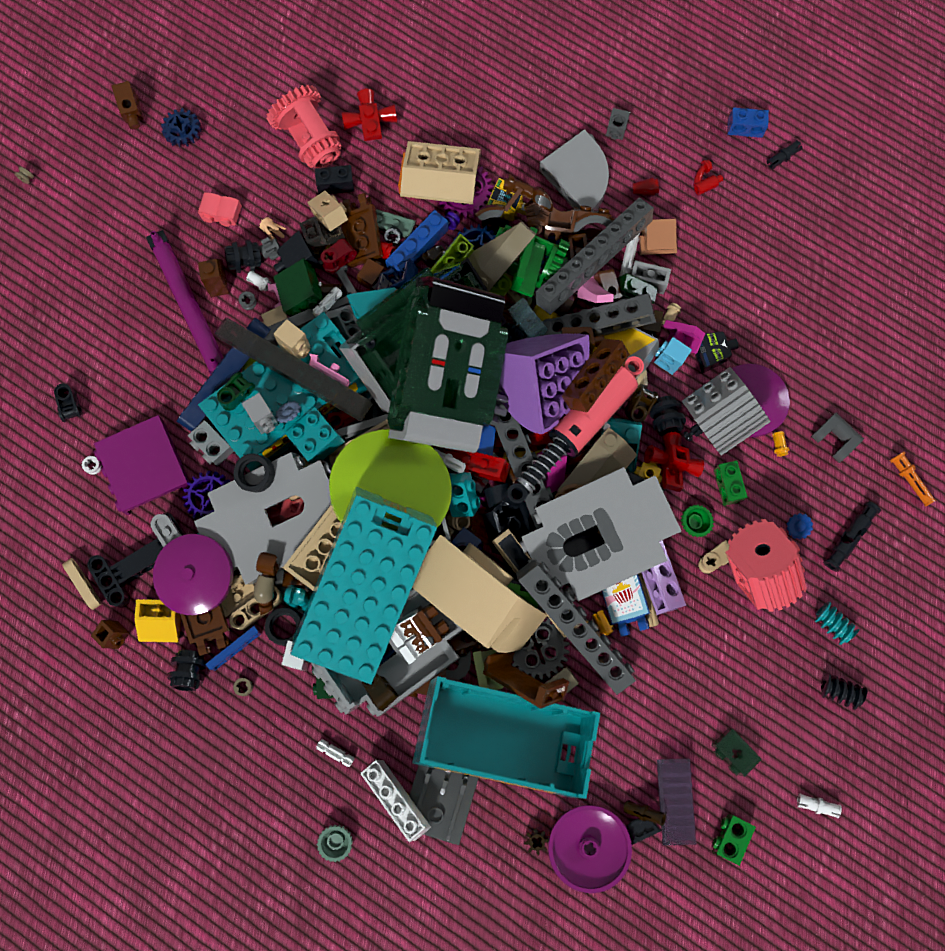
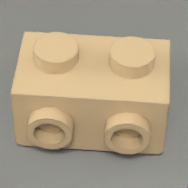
(237, 596)

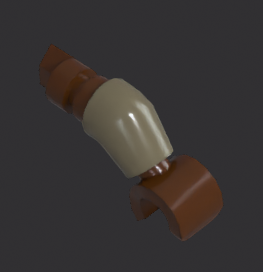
(264, 585)

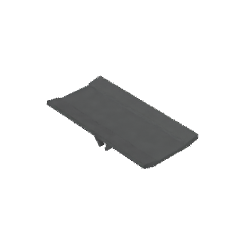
(443, 801)

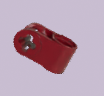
(339, 254)

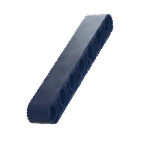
(229, 365)

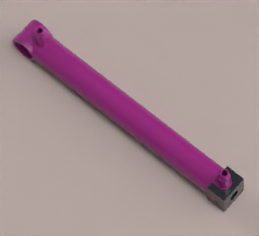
(185, 299)

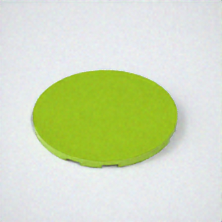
(396, 471)

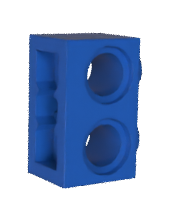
(748, 122)

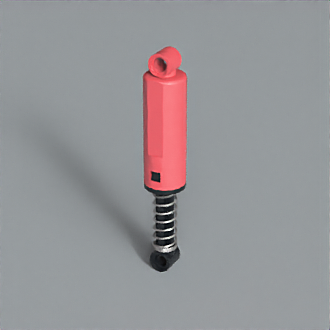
(578, 429)

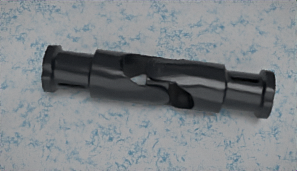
(853, 534)

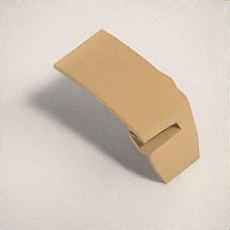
(476, 596)

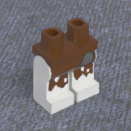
(417, 632)

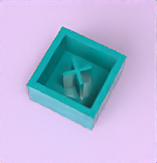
(314, 436)

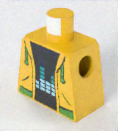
(499, 197)

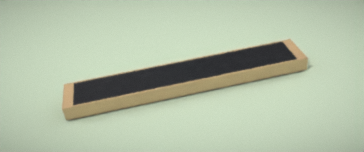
(517, 559)

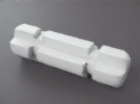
(328, 301)
(335, 753)

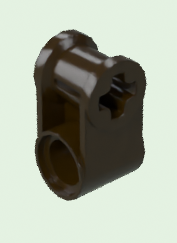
(641, 403)
(381, 692)

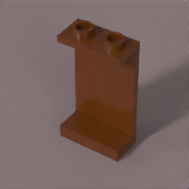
(499, 669)

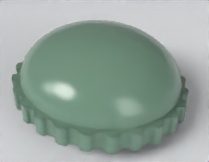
(334, 843)

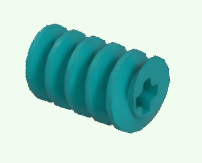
(836, 623)

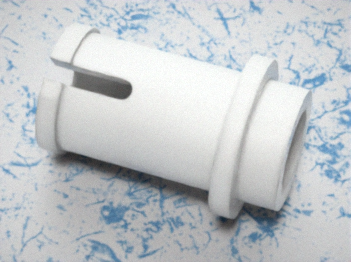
(258, 280)

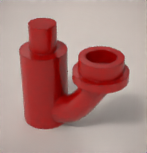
(705, 185)

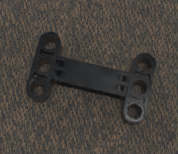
(126, 569)

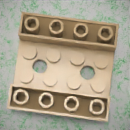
(440, 175)

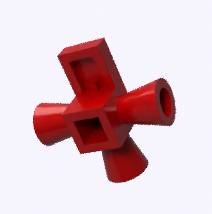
(369, 116)
(673, 461)

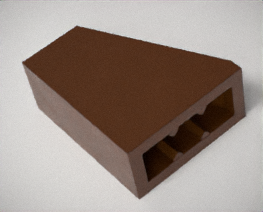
(213, 277)

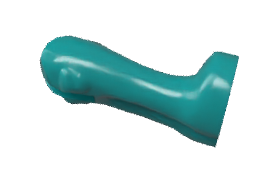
(297, 597)

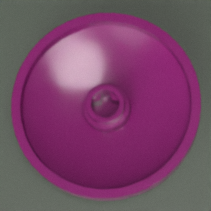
(768, 391)
(193, 574)
(589, 849)

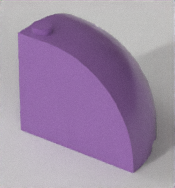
(538, 374)

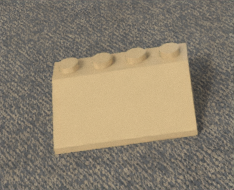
(312, 553)

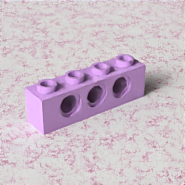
(663, 586)

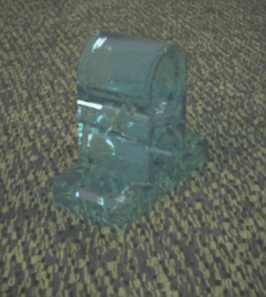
(527, 319)

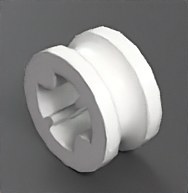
(86, 462)

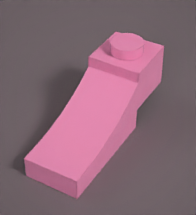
(594, 292)

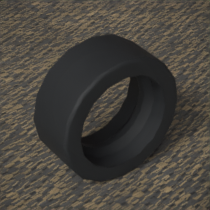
(240, 468)
(270, 621)

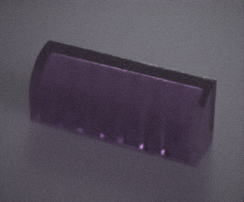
(676, 801)

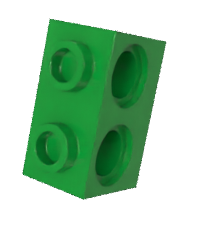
(730, 483)
(738, 841)

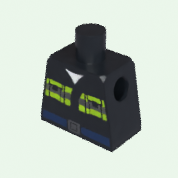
(715, 350)

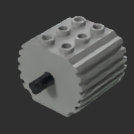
(724, 411)

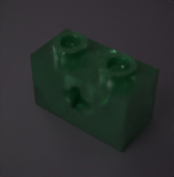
(746, 759)

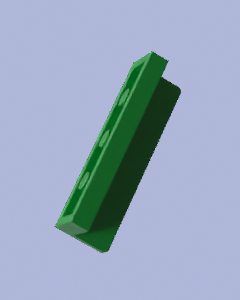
(528, 267)

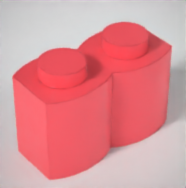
(219, 209)

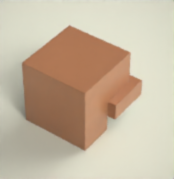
(659, 238)

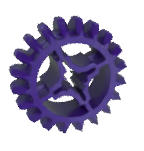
(194, 491)

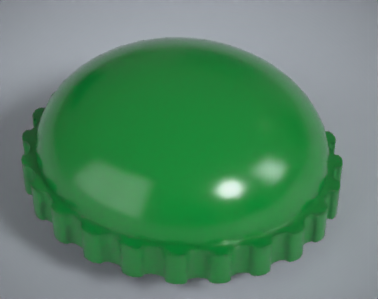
(697, 521)

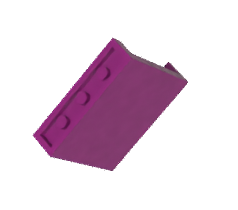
(141, 464)

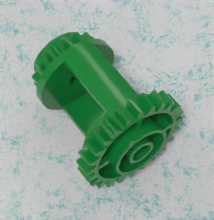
(553, 263)

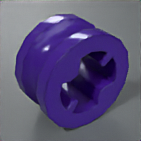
(453, 220)

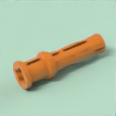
(927, 498)

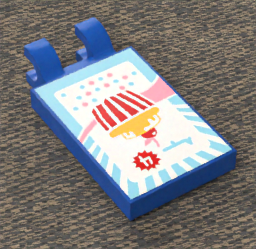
(627, 604)

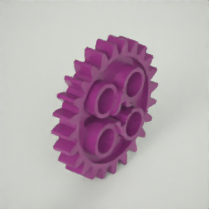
(480, 197)

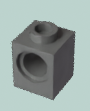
(620, 118)

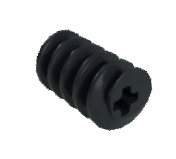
(843, 691)

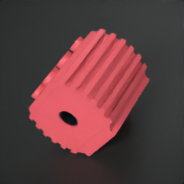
(766, 565)

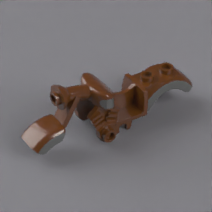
(542, 213)

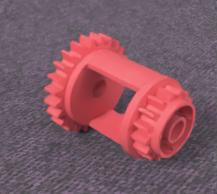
(299, 115)

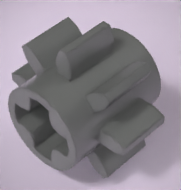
(269, 248)

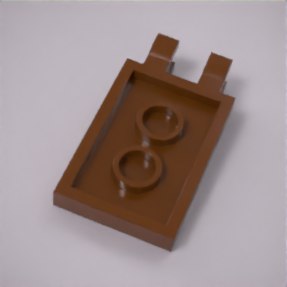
(362, 230)
(206, 628)

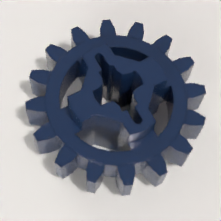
(172, 127)

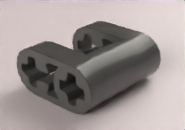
(843, 431)

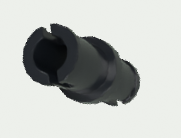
(784, 154)

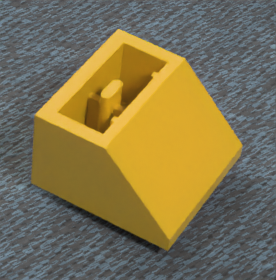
(156, 622)

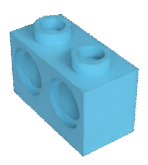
(672, 355)

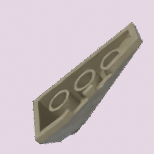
(499, 254)
(604, 457)

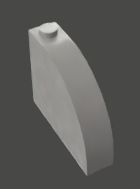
(578, 171)

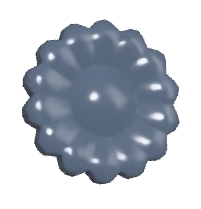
(287, 412)

